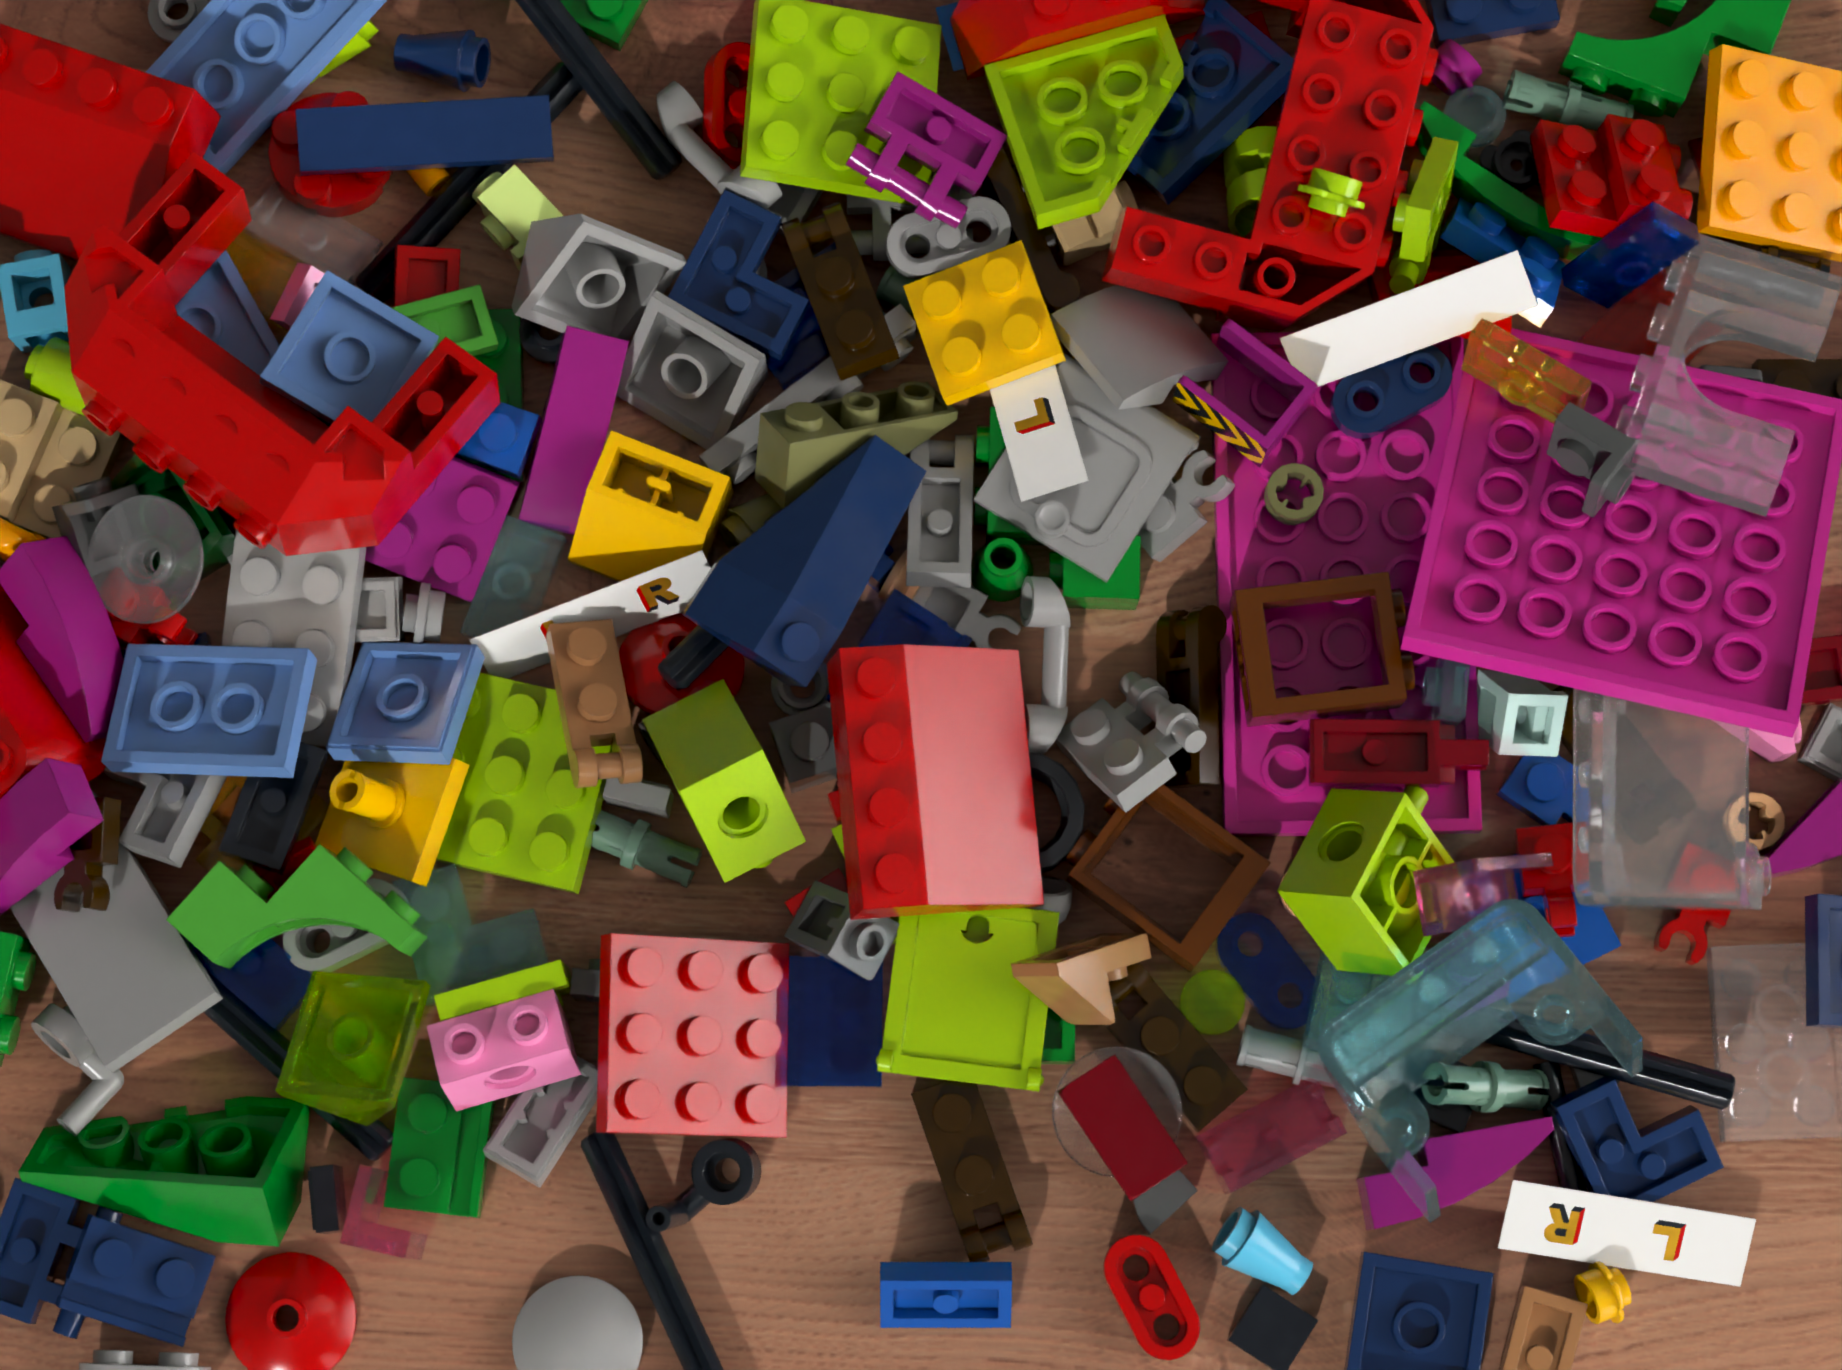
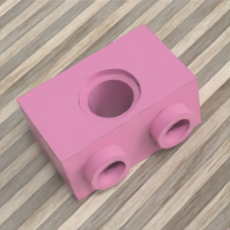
(503, 1050)

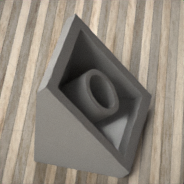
(590, 276)
(690, 372)

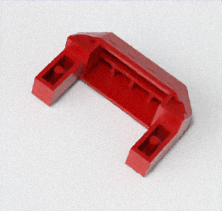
(1341, 113)
(209, 415)

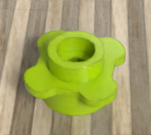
(1332, 192)

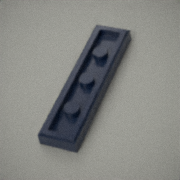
(424, 135)

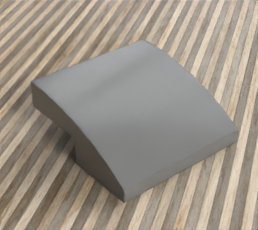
(1136, 344)

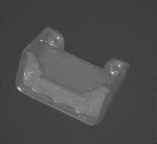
(1661, 810)

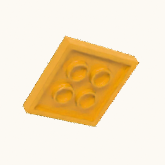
(1772, 153)

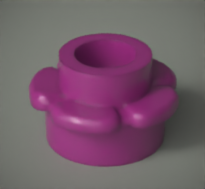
(1454, 68)

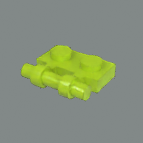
(1422, 214)

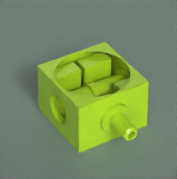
(724, 780)
(1357, 879)

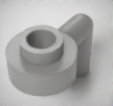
(66, 1038)

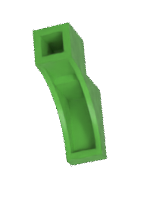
(232, 913)

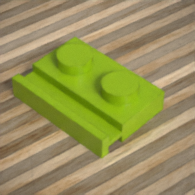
(504, 989)

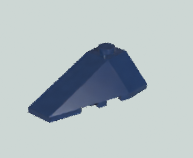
(803, 571)

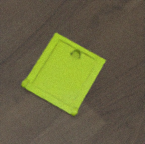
(956, 999)

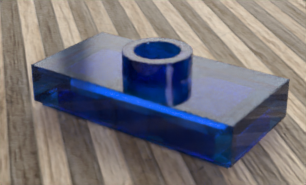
(1630, 255)

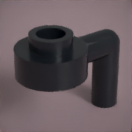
(710, 1184)

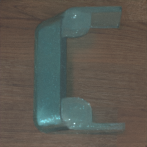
(1445, 1006)

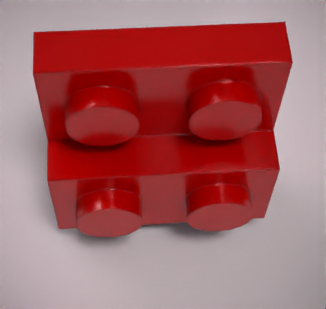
(1606, 175)

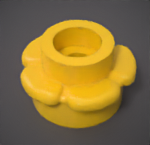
(1604, 1292)

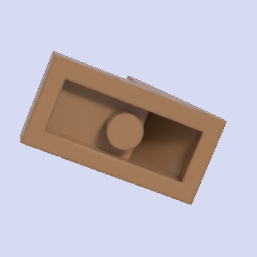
(1078, 975)

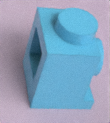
(21, 284)

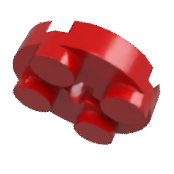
(329, 194)

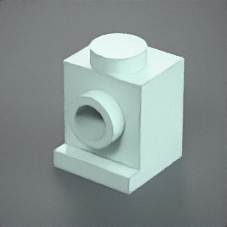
(1519, 714)

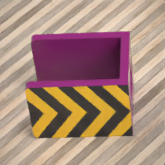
(1270, 369)

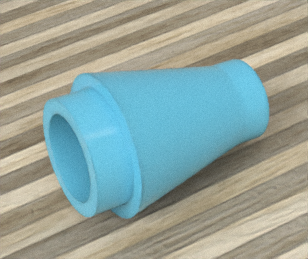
(1259, 1250)

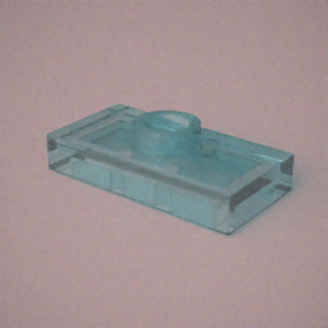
(514, 577)

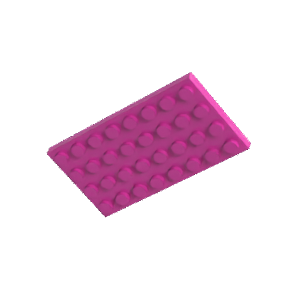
(1367, 523)

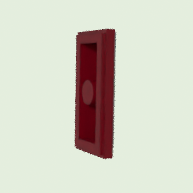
(1122, 1127)

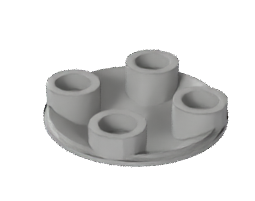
(577, 1327)

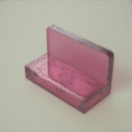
(1462, 890)
(362, 1217)

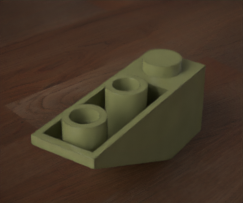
(811, 438)

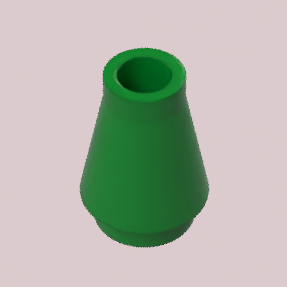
(998, 583)

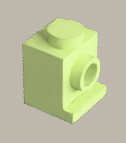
(509, 208)

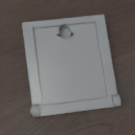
(1128, 465)

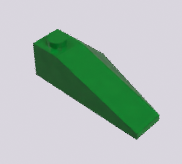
(207, 1174)

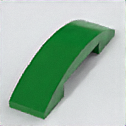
(1482, 186)

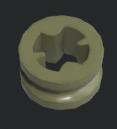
(1309, 504)

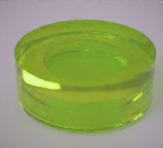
(1212, 1002)

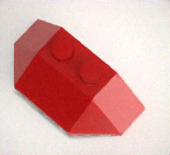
(1008, 28)

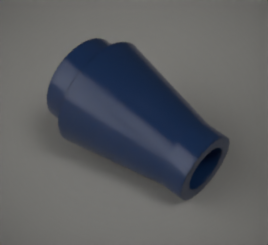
(445, 57)

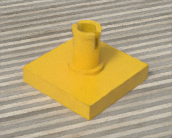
(392, 814)

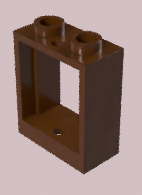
(1255, 662)
(1248, 869)

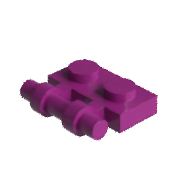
(934, 135)

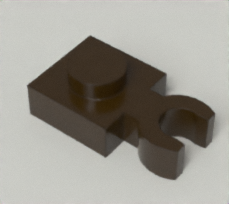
(90, 854)

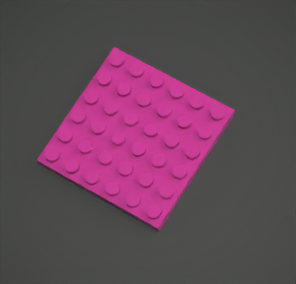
(1652, 594)

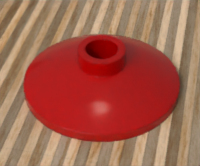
(649, 645)
(323, 1306)

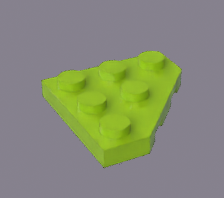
(1083, 112)

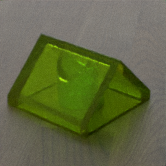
(353, 1043)

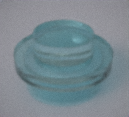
(1478, 111)

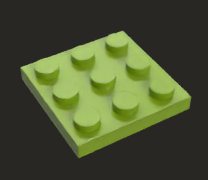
(816, 86)
(519, 796)

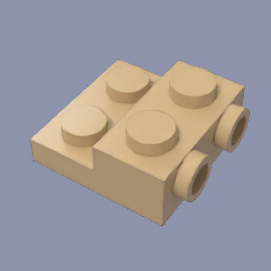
(45, 456)

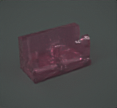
(1270, 1135)

